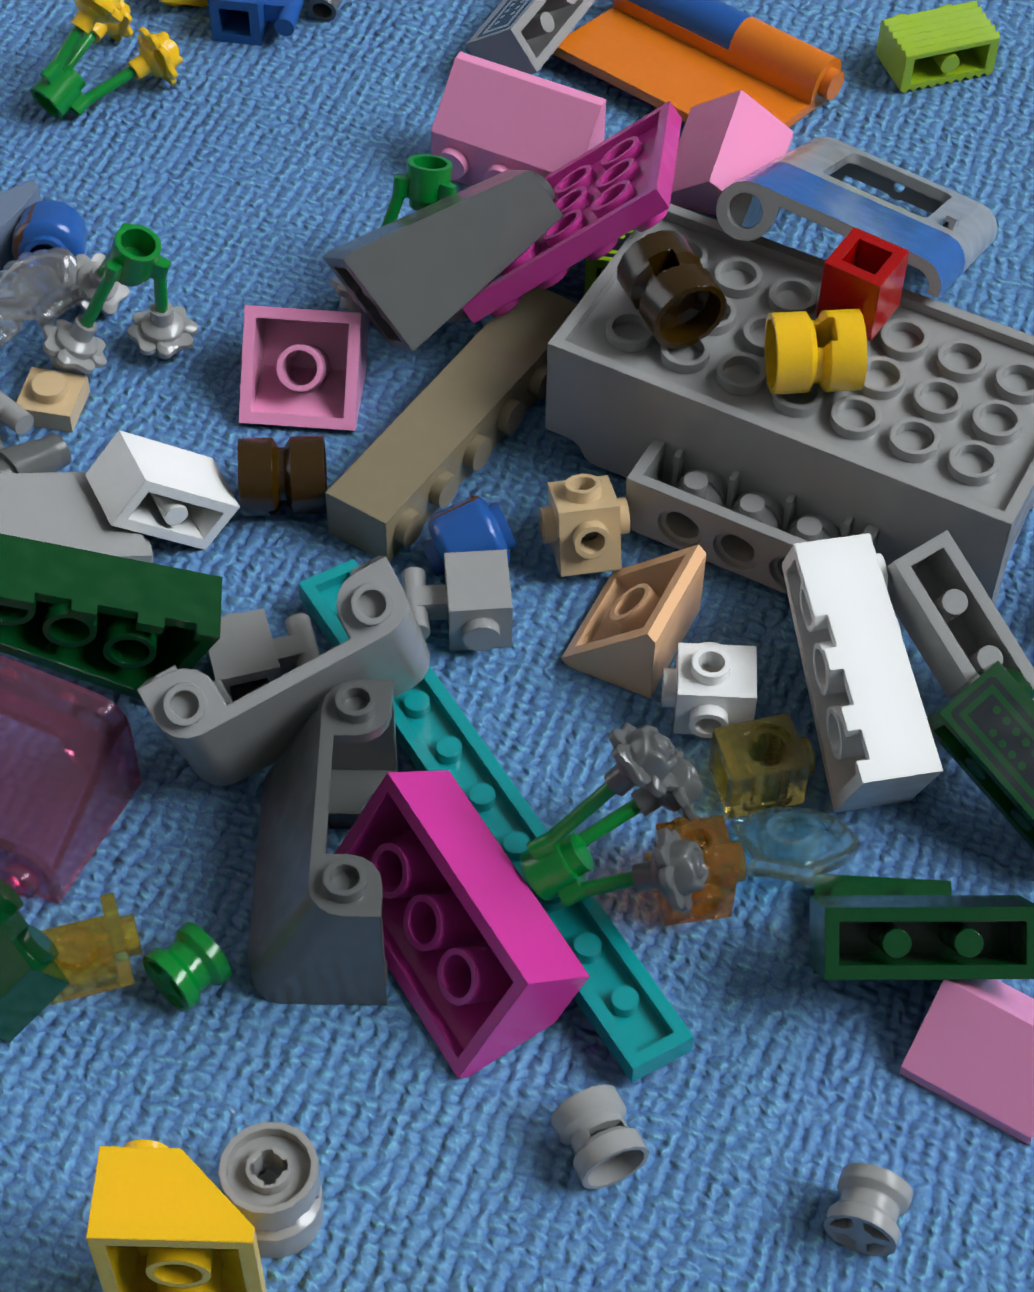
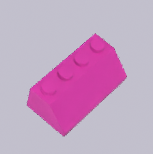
(461, 922)

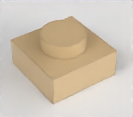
(54, 398)

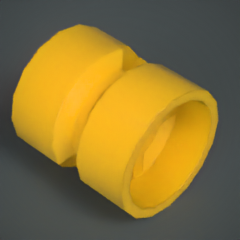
(815, 351)

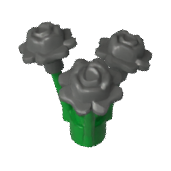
(645, 759)

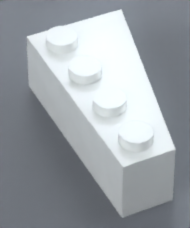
(858, 674)

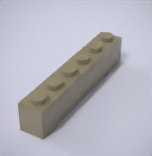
(447, 429)

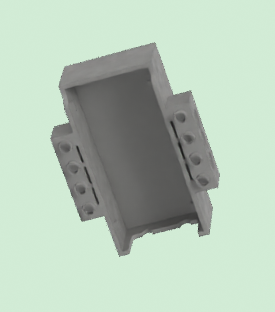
(747, 472)

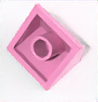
(722, 145)
(979, 1053)

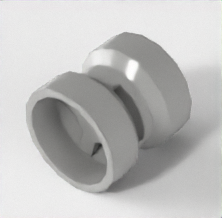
(599, 1136)

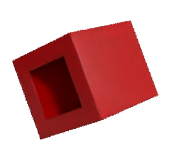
(864, 276)

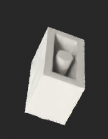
(161, 490)

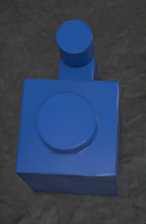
(249, 19)

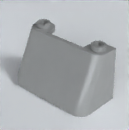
(238, 738)

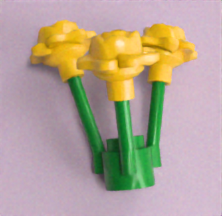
(61, 85)

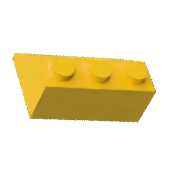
(167, 1226)

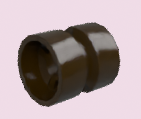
(671, 289)
(282, 475)

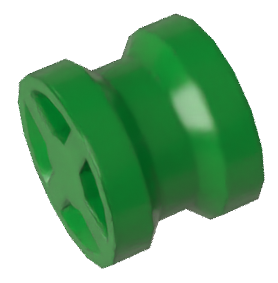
(187, 966)

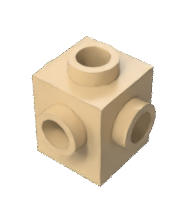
(584, 524)

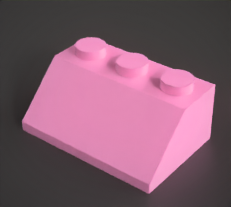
(511, 121)

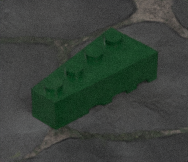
(103, 613)

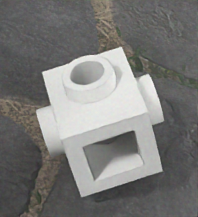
(711, 687)

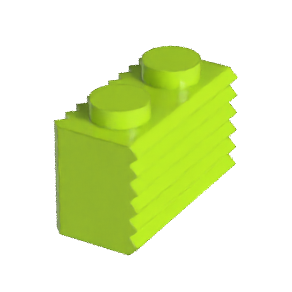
(937, 46)

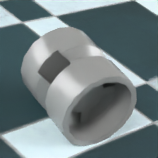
(276, 1184)

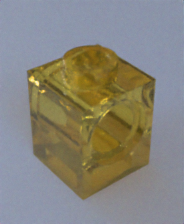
(737, 767)

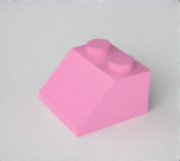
(302, 367)

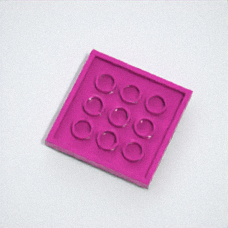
(601, 197)

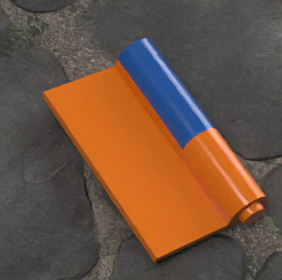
(700, 53)

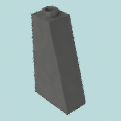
(441, 256)

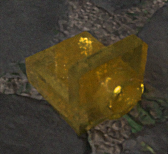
(96, 952)

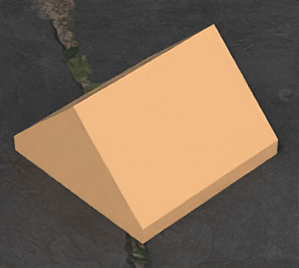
(640, 621)

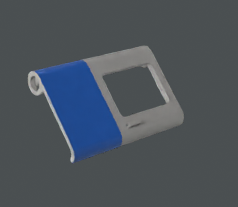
(812, 186)

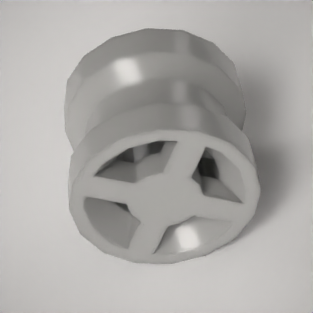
(868, 1209)

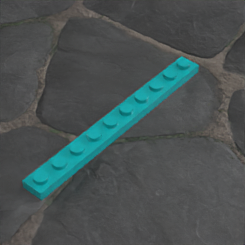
(437, 736)

